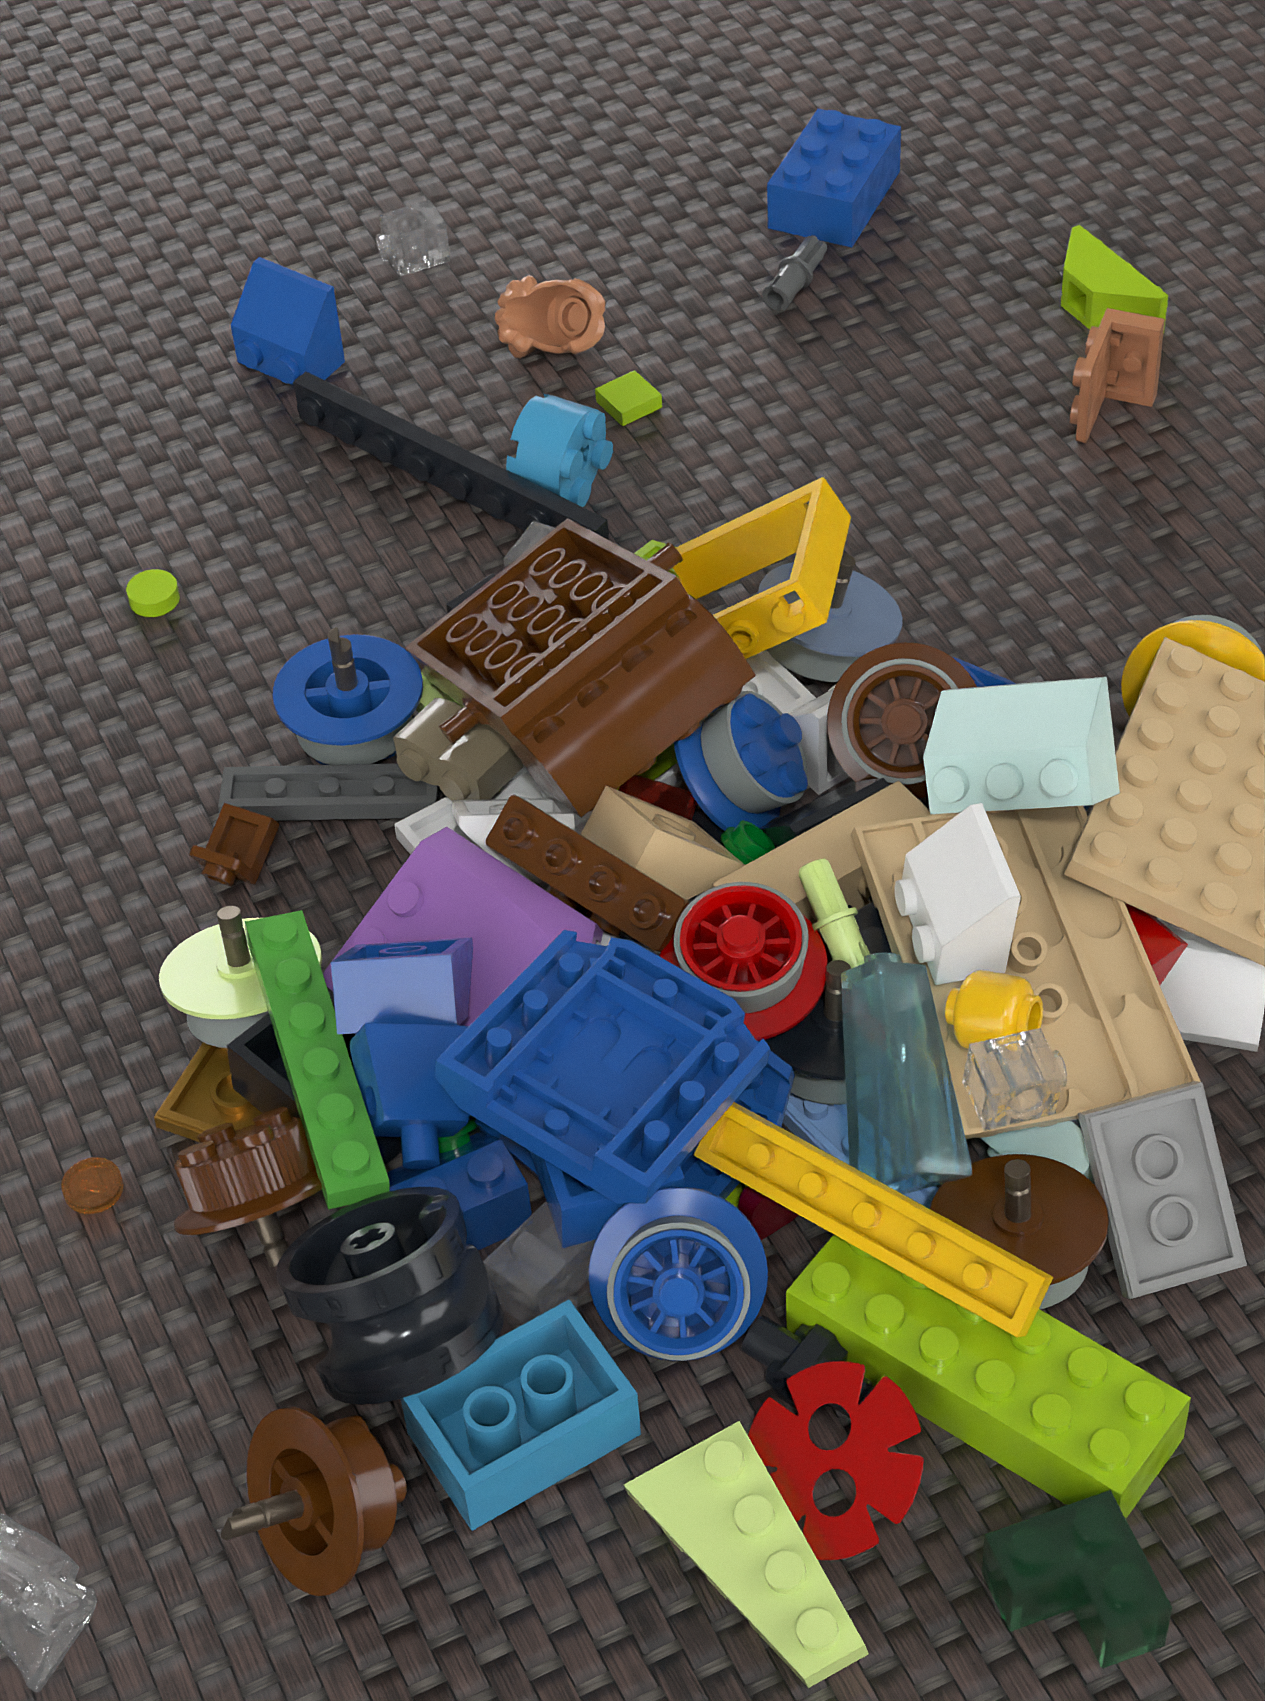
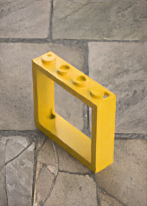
(760, 539)

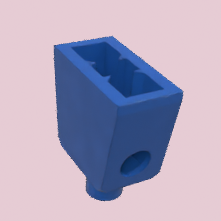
(400, 1086)

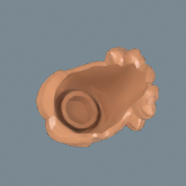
(550, 316)

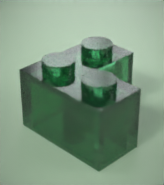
(1084, 1563)

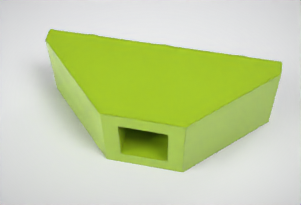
(1102, 280)

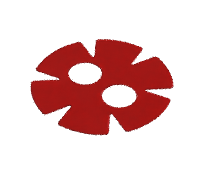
(881, 1477)

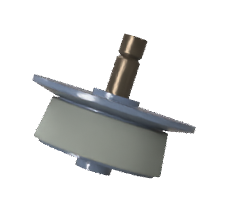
(858, 621)

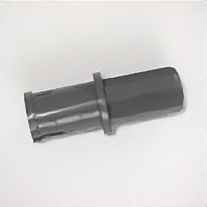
(794, 273)

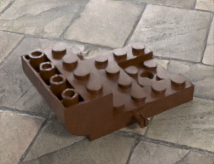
(582, 662)

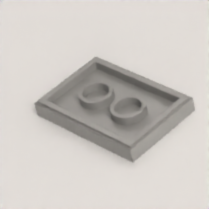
(1162, 1189)

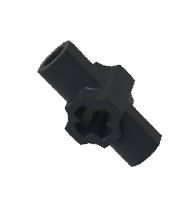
(791, 1353)

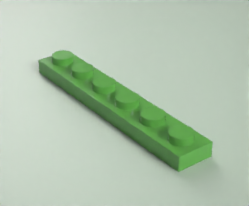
(316, 1060)

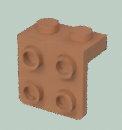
(1118, 366)

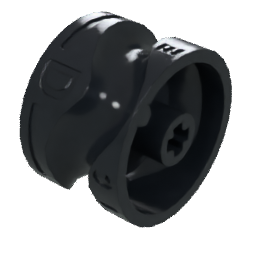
(397, 1293)

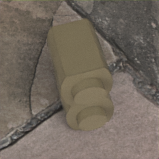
(464, 771)

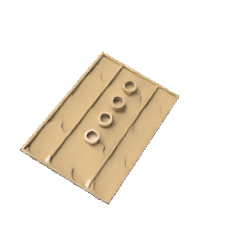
(1071, 947)

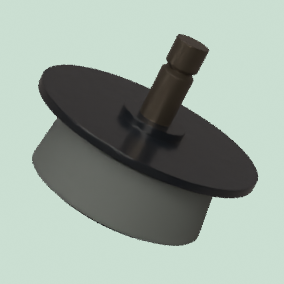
(817, 1045)

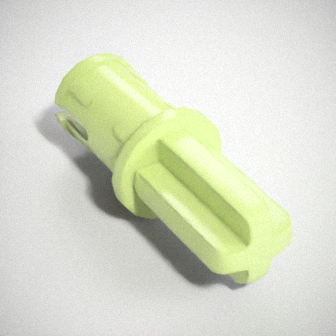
(834, 917)

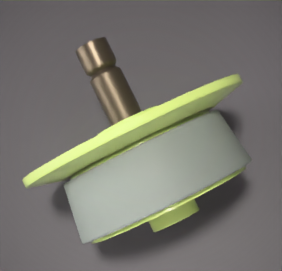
(216, 980)

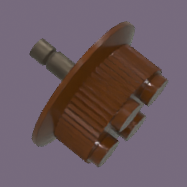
(247, 1178)

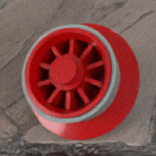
(754, 950)

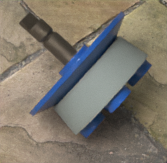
(348, 697)
(743, 762)

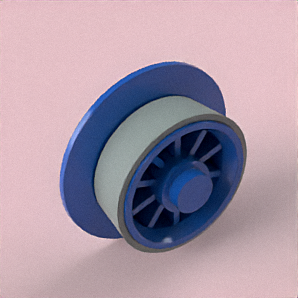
(678, 1274)

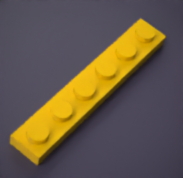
(876, 1219)

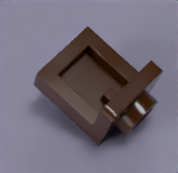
(236, 846)

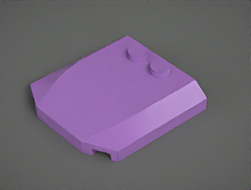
(463, 892)

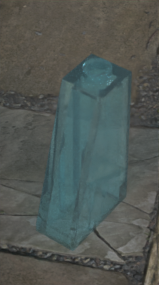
(899, 1078)

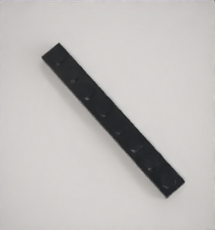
(435, 459)

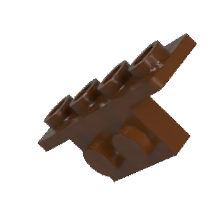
(587, 874)

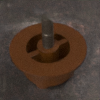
(317, 1497)

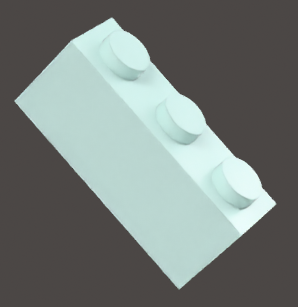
(1022, 747)

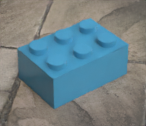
(523, 1415)

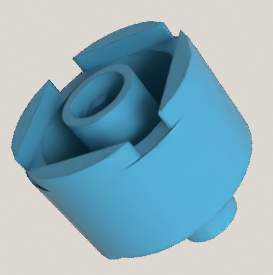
(560, 446)

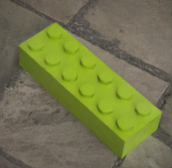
(1035, 1403)

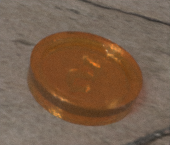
(92, 1185)

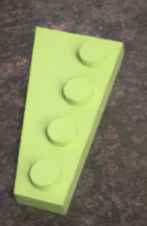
(741, 1534)

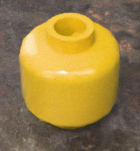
(992, 1007)

